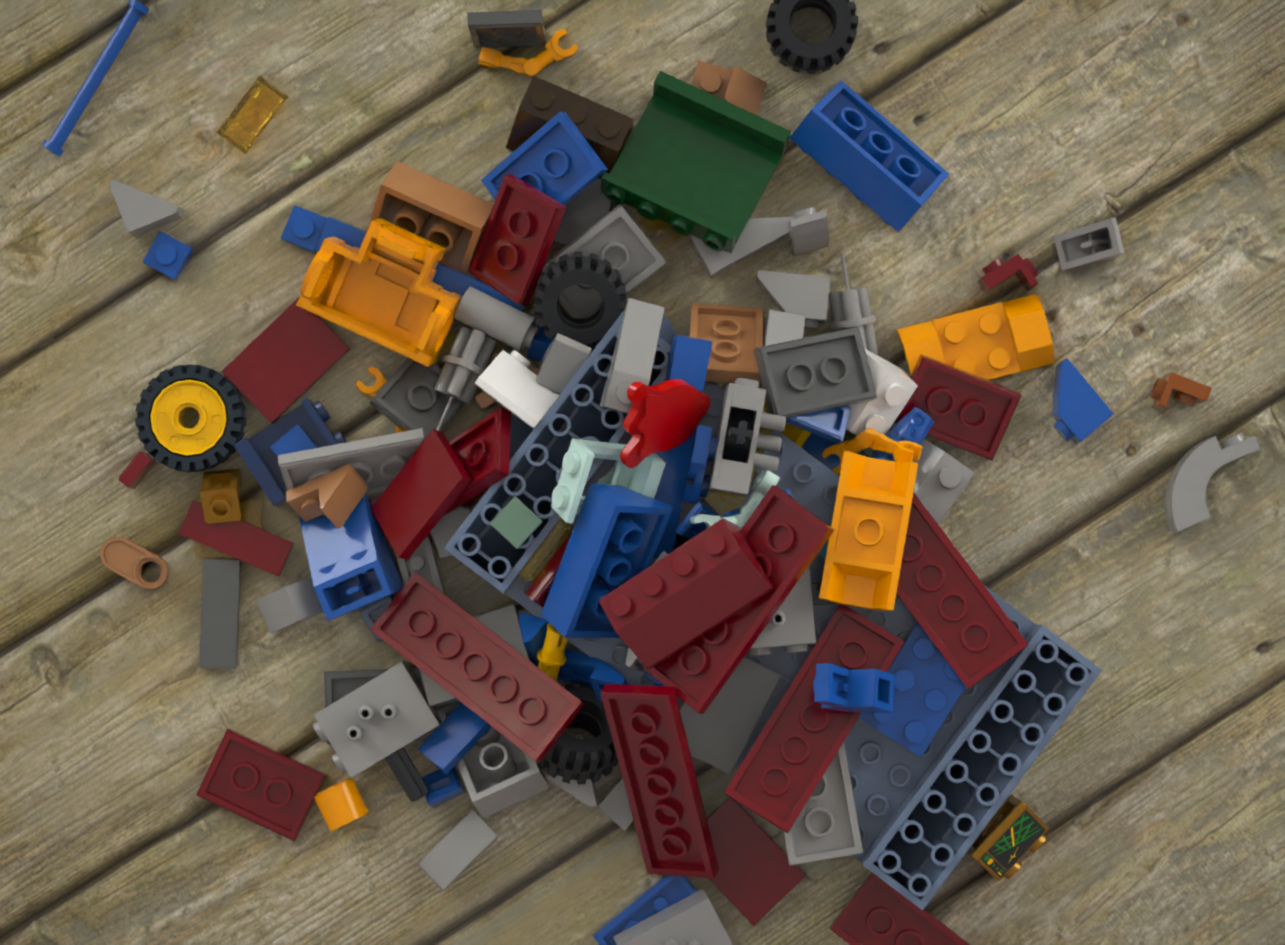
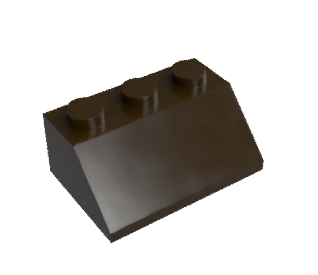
(600, 126)

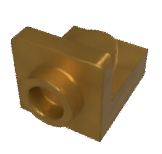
(221, 496)

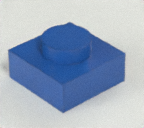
(303, 228)
(167, 255)

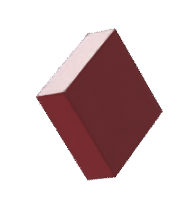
(137, 470)

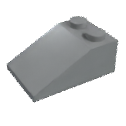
(937, 479)
(497, 771)

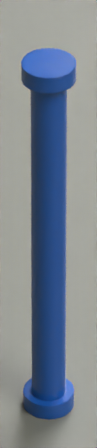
(95, 77)

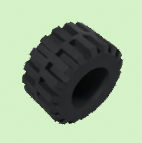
(807, 55)
(573, 271)
(583, 758)

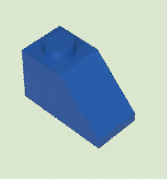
(1076, 404)

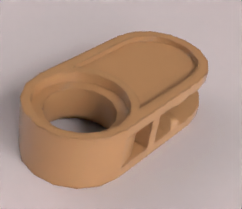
(128, 559)

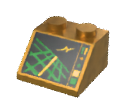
(1008, 838)

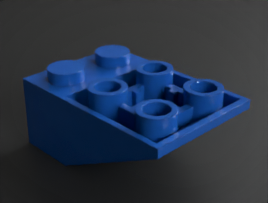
(349, 563)

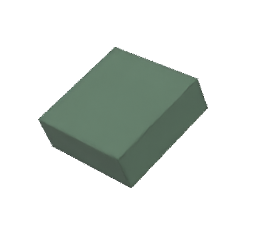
(516, 522)

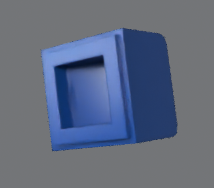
(690, 529)

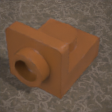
(1185, 391)

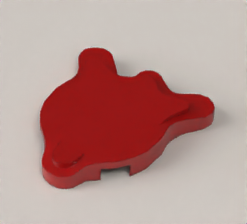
(661, 417)

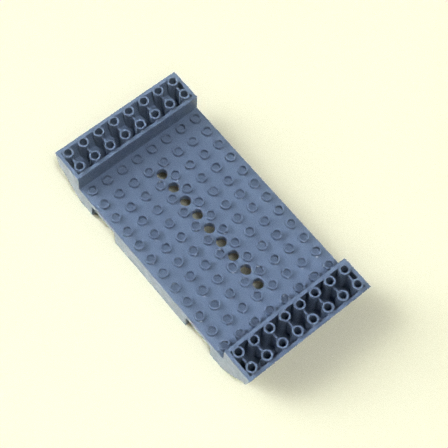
(910, 809)

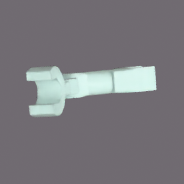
(760, 487)

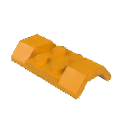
(985, 340)
(868, 532)

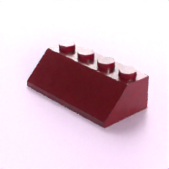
(686, 593)

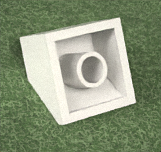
(516, 388)
(893, 391)

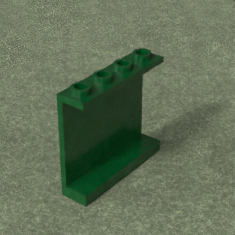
(696, 163)

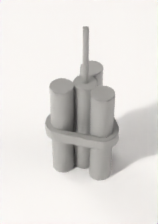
(852, 310)
(463, 366)

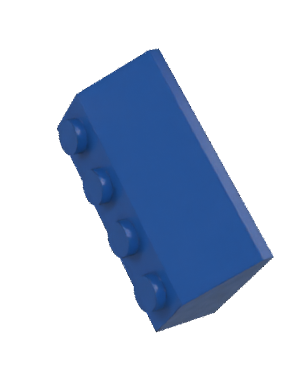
(869, 155)
(607, 547)

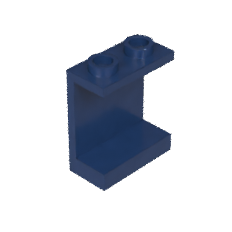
(262, 459)

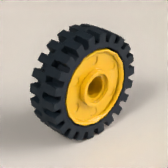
(163, 410)

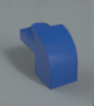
(853, 689)

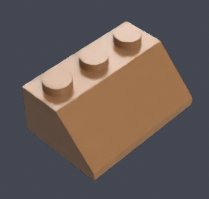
(434, 213)

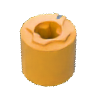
(341, 804)

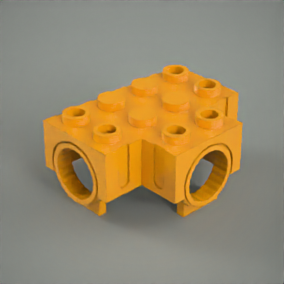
(383, 290)

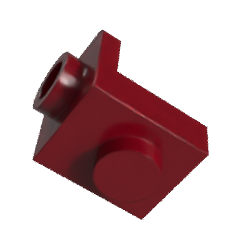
(999, 271)

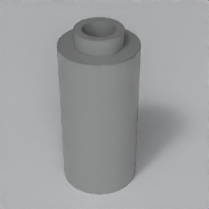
(496, 319)

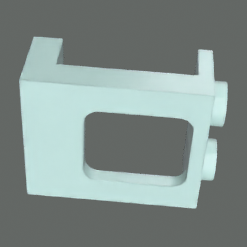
(576, 464)

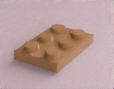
(734, 336)

